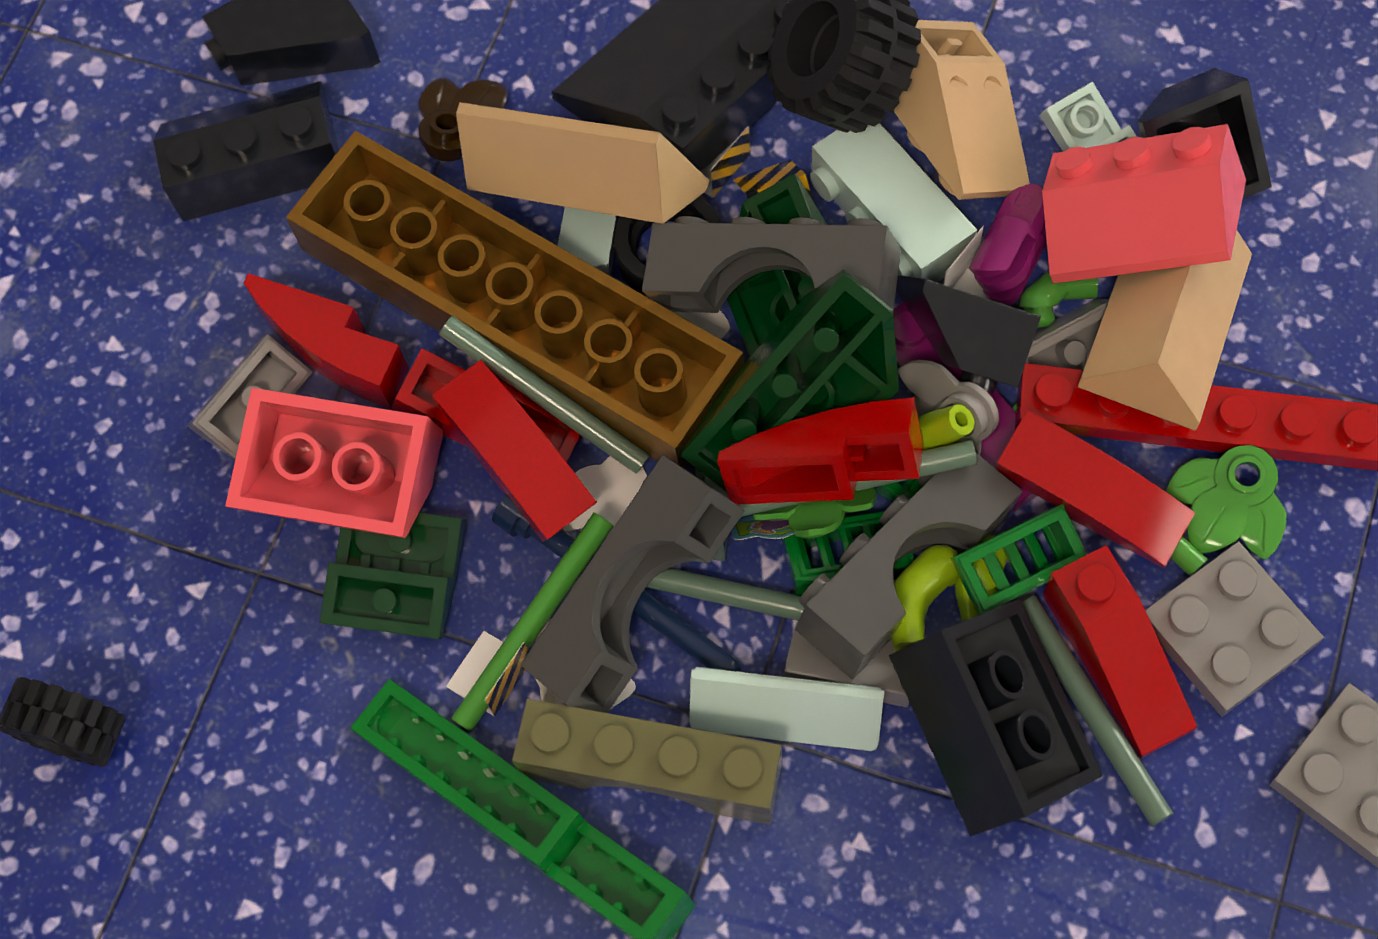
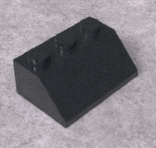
(245, 151)
(995, 717)

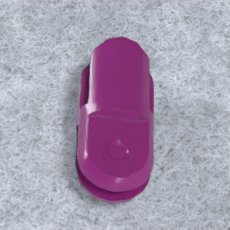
(1011, 246)

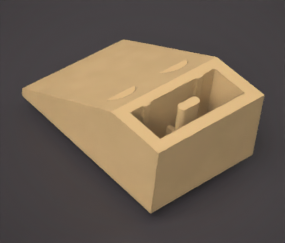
(963, 112)

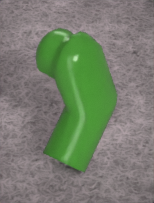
(1043, 295)

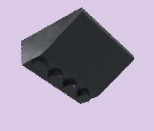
(684, 73)

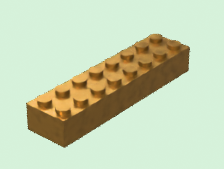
(541, 305)

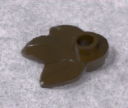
(439, 106)

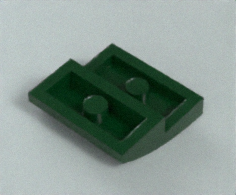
(394, 580)

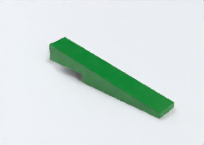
(523, 816)

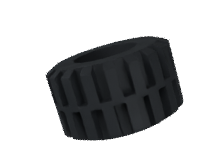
(843, 59)

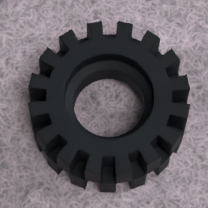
(61, 721)

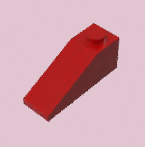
(1119, 649)

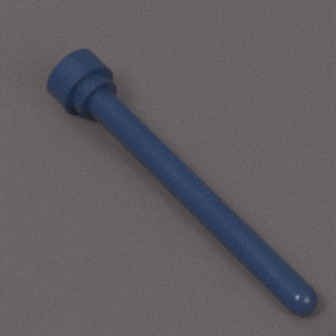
(647, 607)

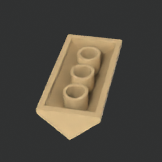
(575, 163)
(1166, 337)

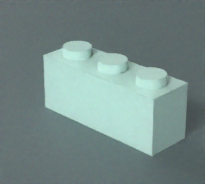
(881, 182)

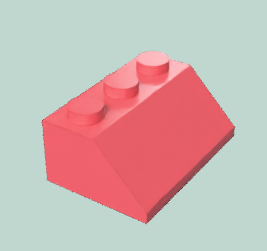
(1143, 204)
(334, 463)

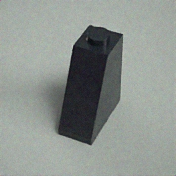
(288, 39)

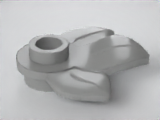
(938, 389)

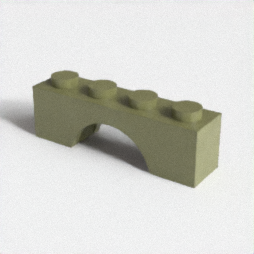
(692, 765)

